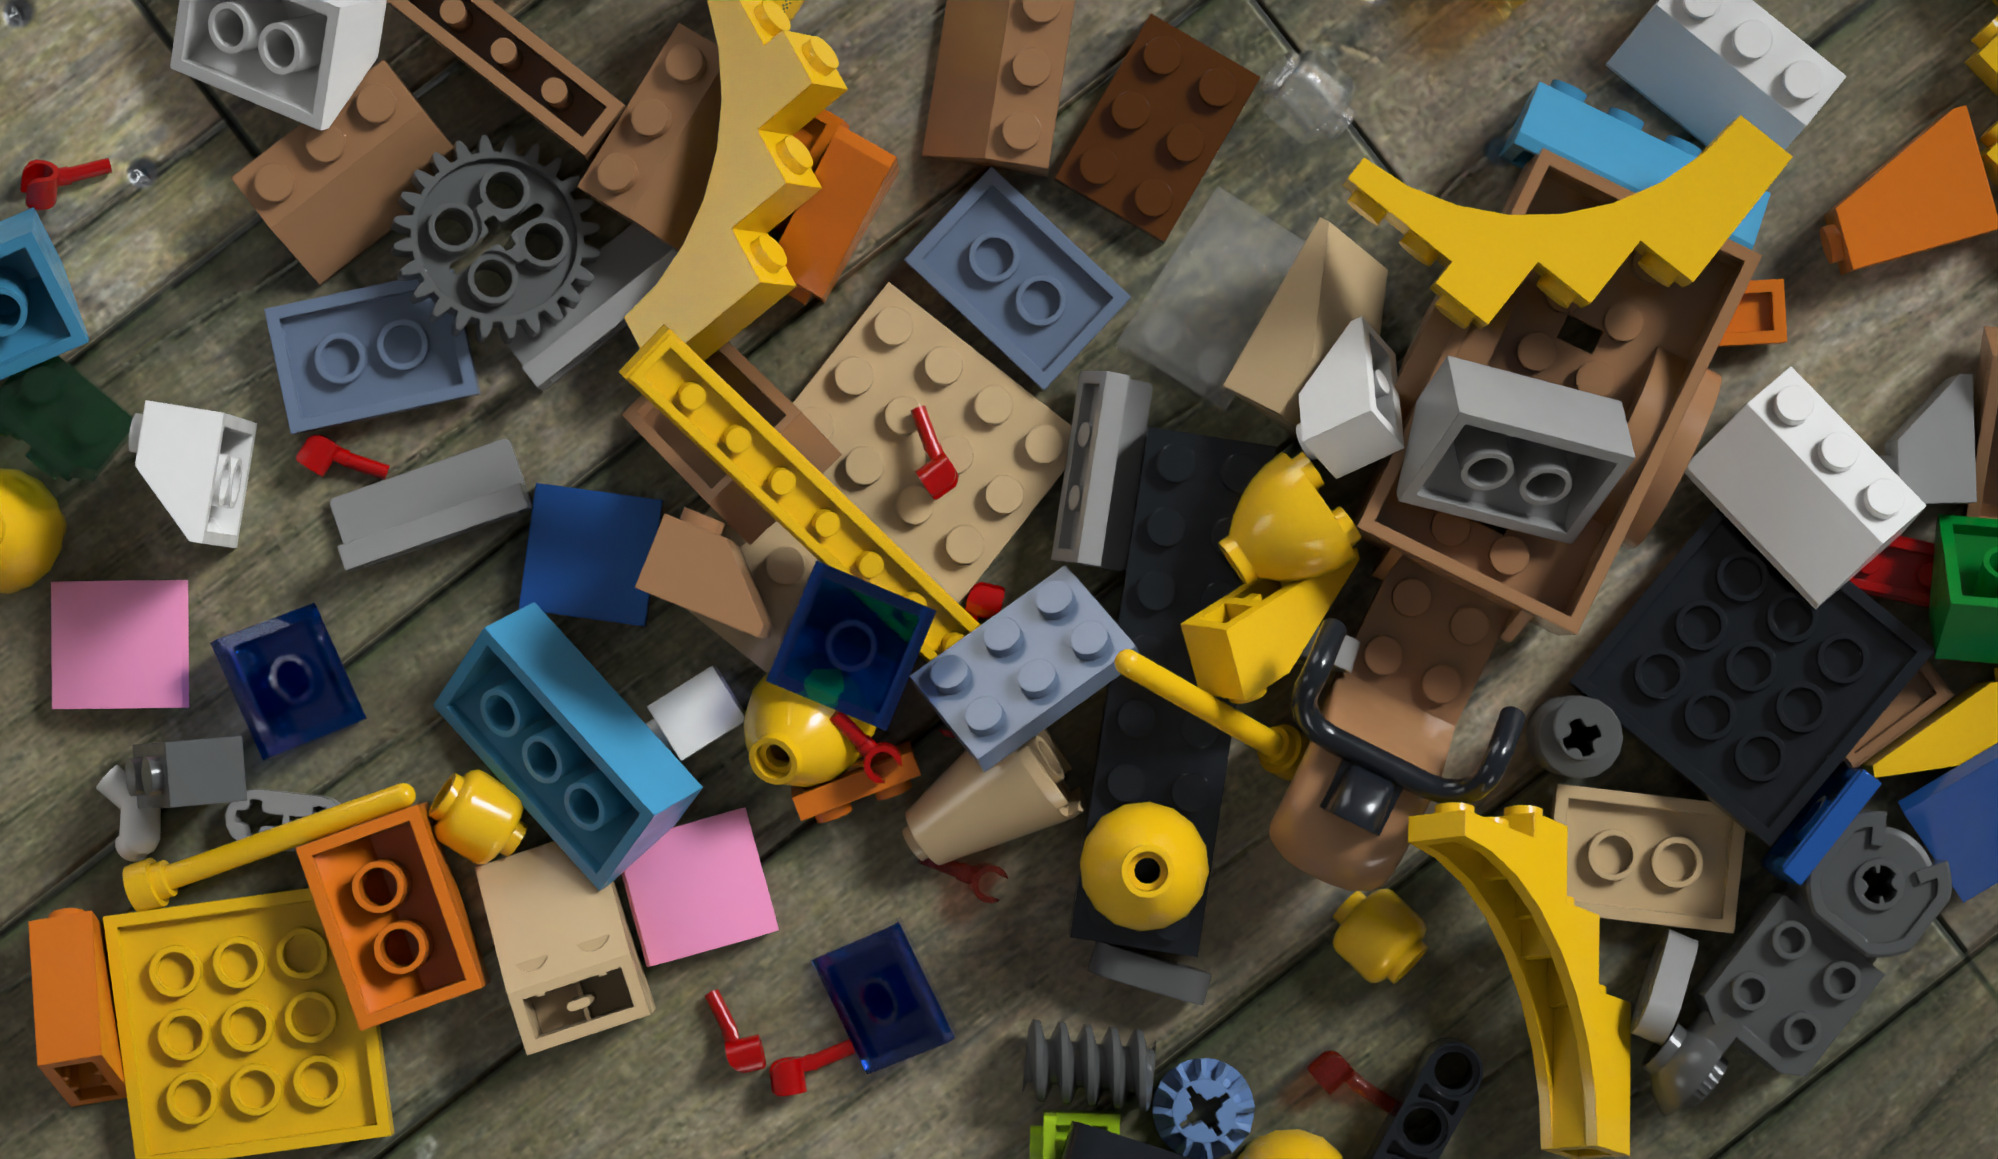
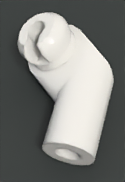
(138, 826)

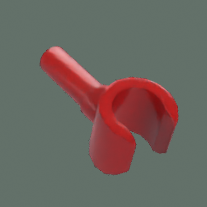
(42, 178)
(320, 452)
(939, 473)
(985, 600)
(864, 744)
(742, 1053)
(788, 1073)

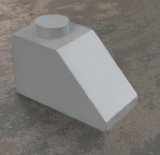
(1937, 446)

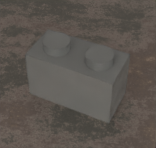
(187, 772)

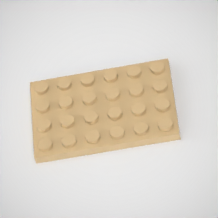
(861, 400)

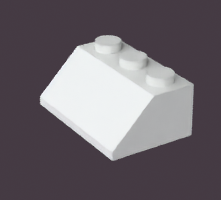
(281, 53)
(1725, 61)
(196, 467)
(1804, 487)

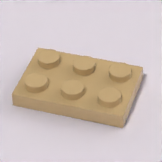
(1651, 857)

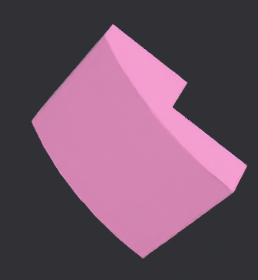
(120, 644)
(699, 889)

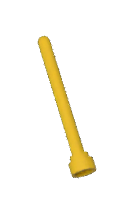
(1277, 747)
(153, 883)

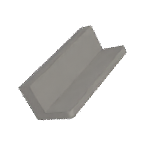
(622, 277)
(1102, 470)
(430, 505)

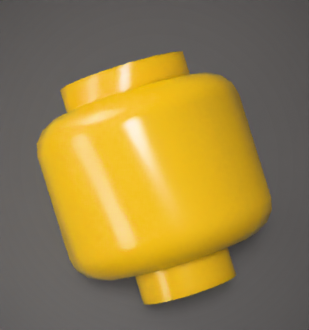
(477, 817)
(1379, 935)

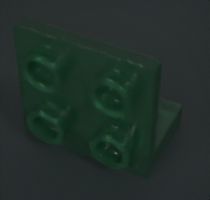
(64, 419)

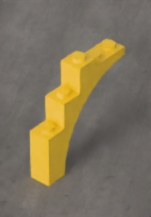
(758, 178)
(1577, 252)
(1576, 1031)

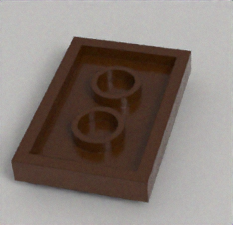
(1157, 128)

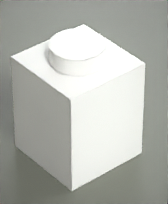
(696, 713)

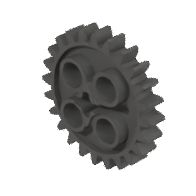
(530, 283)

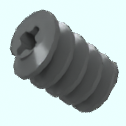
(1595, 748)
(1089, 1065)

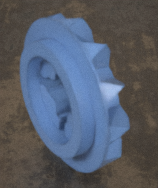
(1210, 1079)

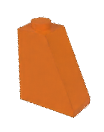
(1915, 201)
(833, 221)
(75, 1007)

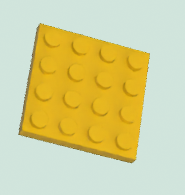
(240, 1031)

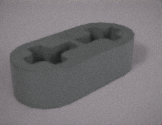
(1150, 972)

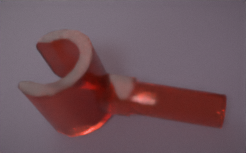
(969, 875)
(1333, 1071)

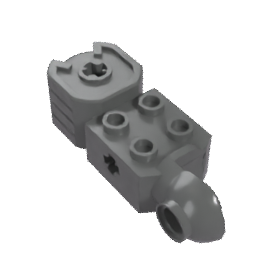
(1803, 962)

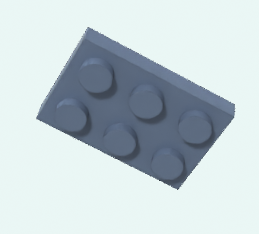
(1017, 279)
(366, 356)
(1023, 668)

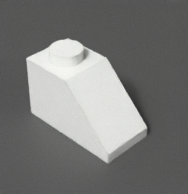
(1351, 403)

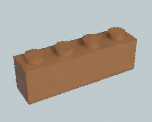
(520, 68)

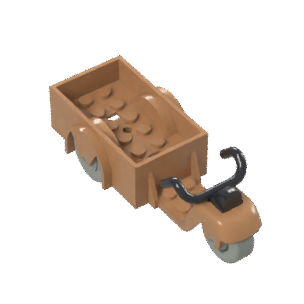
(1462, 586)

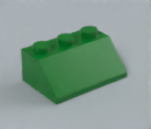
(1965, 589)

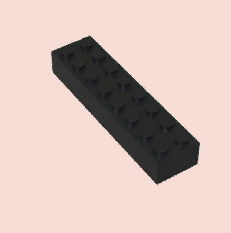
(1145, 742)

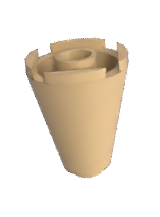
(982, 809)

